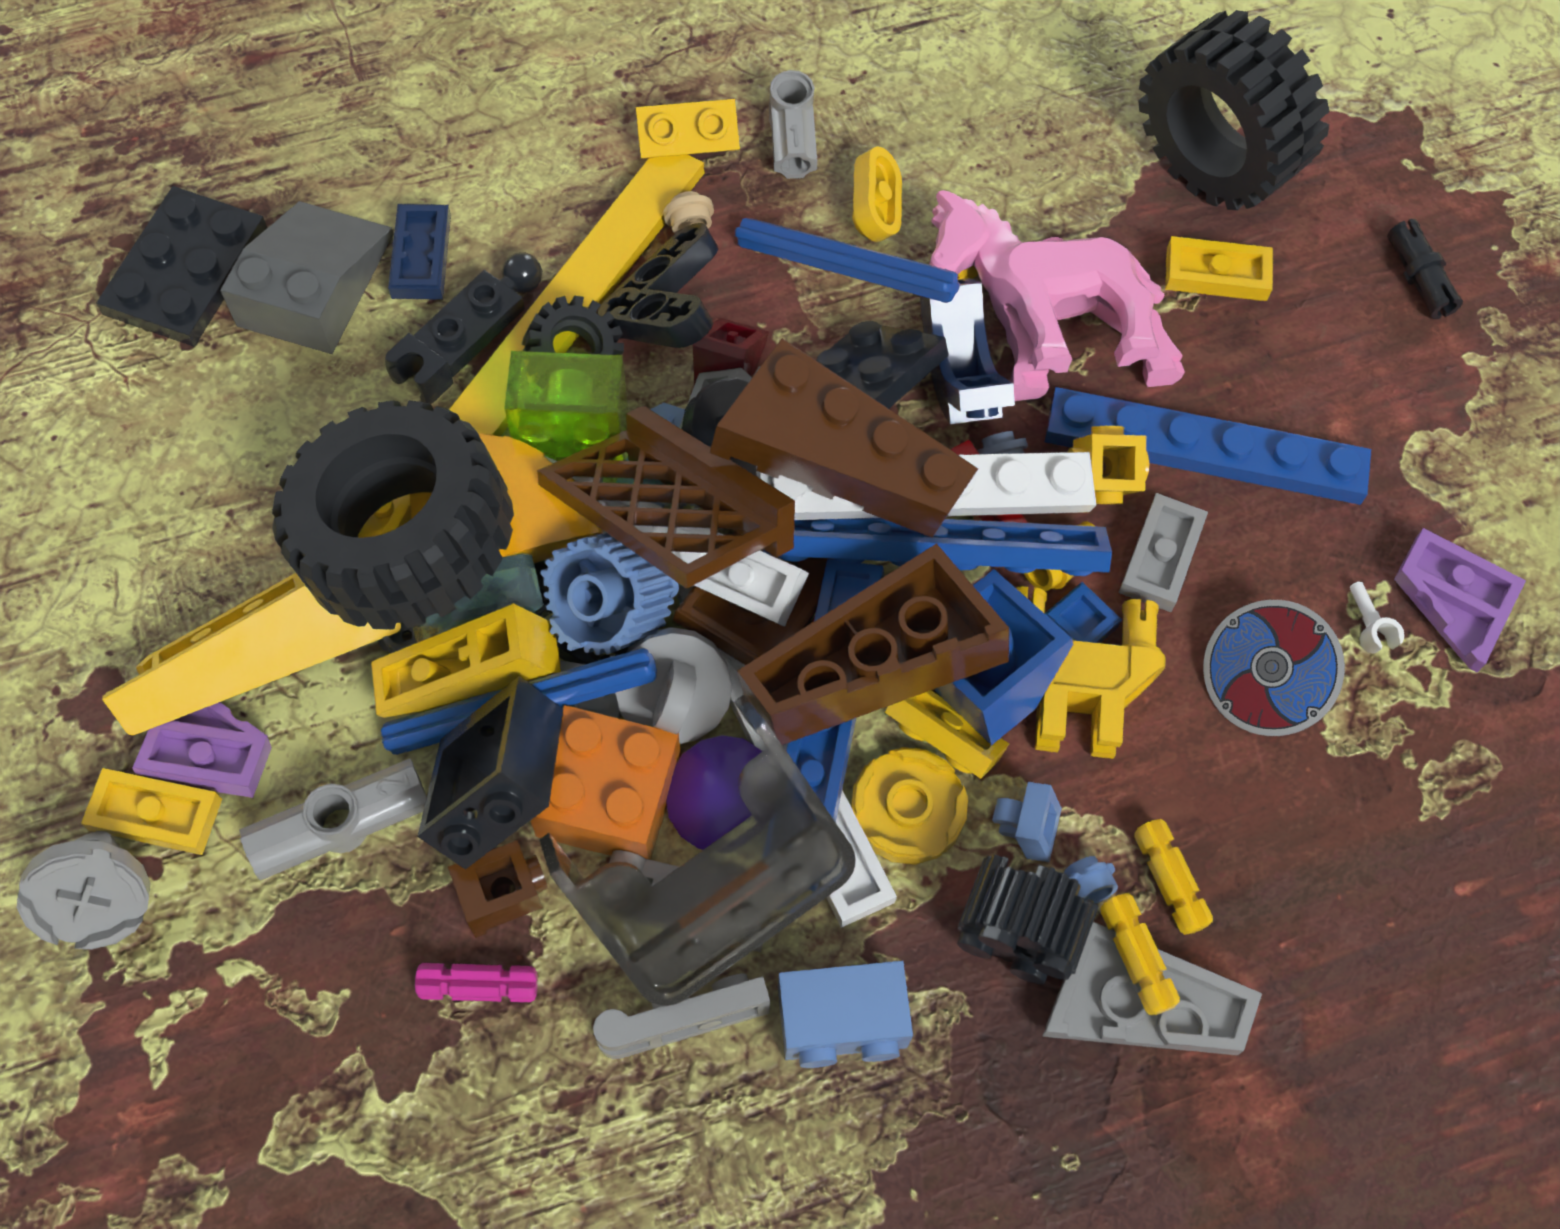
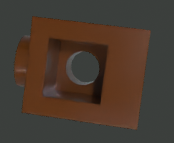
(479, 881)

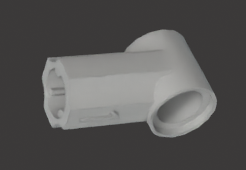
(793, 124)

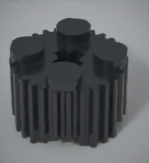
(1026, 920)

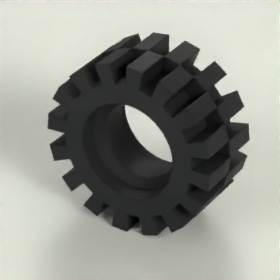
(573, 318)

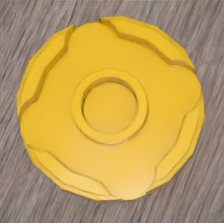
(910, 805)

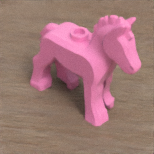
(1051, 282)

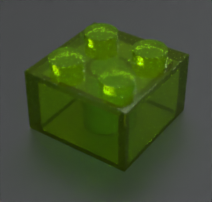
(565, 400)

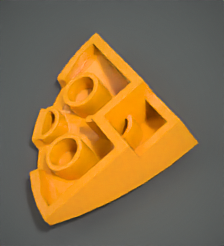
(539, 519)

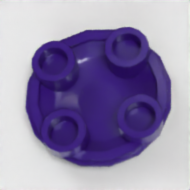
(704, 789)

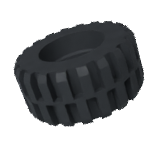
(358, 471)

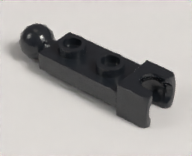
(463, 327)

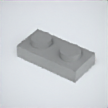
(1163, 552)

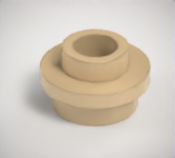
(688, 209)

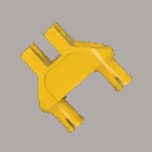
(1100, 680)

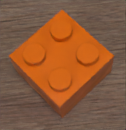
(609, 784)

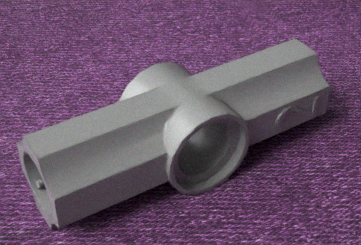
(299, 831)

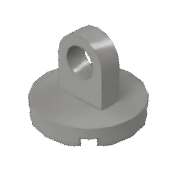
(689, 688)
(84, 892)

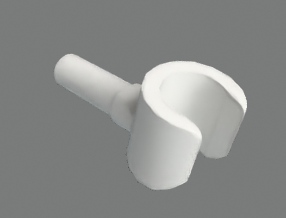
(1388, 627)

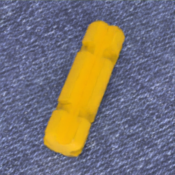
(1173, 876)
(1139, 954)

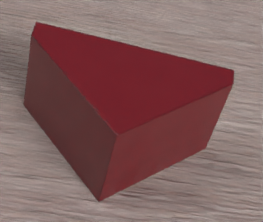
(729, 347)

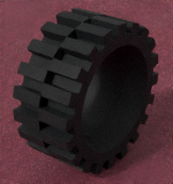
(1261, 86)

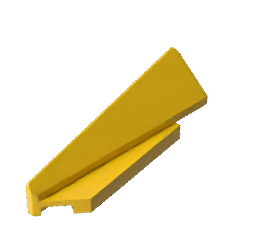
(235, 653)

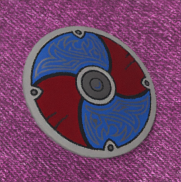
(1274, 667)

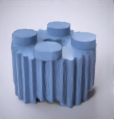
(605, 595)

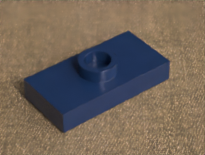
(419, 251)

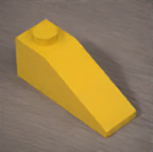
(465, 662)

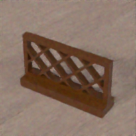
(691, 475)

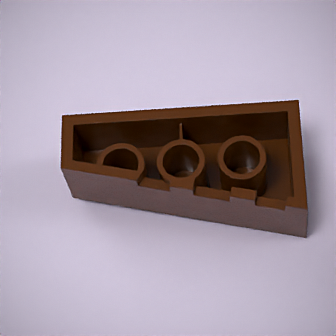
(841, 442)
(878, 649)

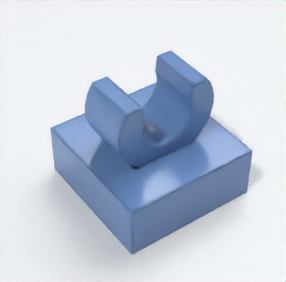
(1031, 821)

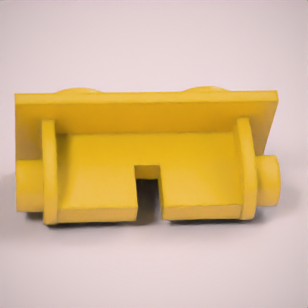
(687, 128)

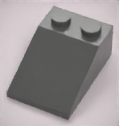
(305, 275)

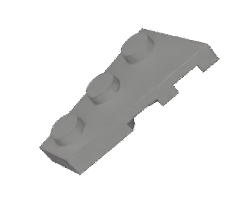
(1104, 1004)

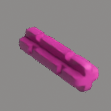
(476, 982)

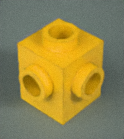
(1124, 460)

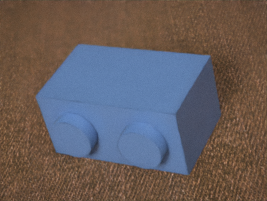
(844, 1013)

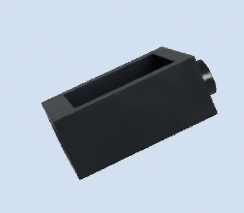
(495, 779)

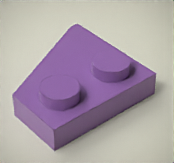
(1459, 595)
(206, 752)

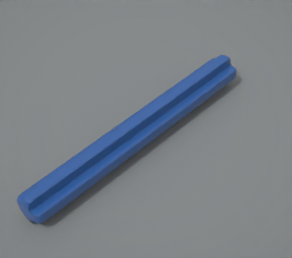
(848, 260)
(563, 688)

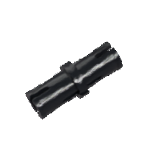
(1424, 269)

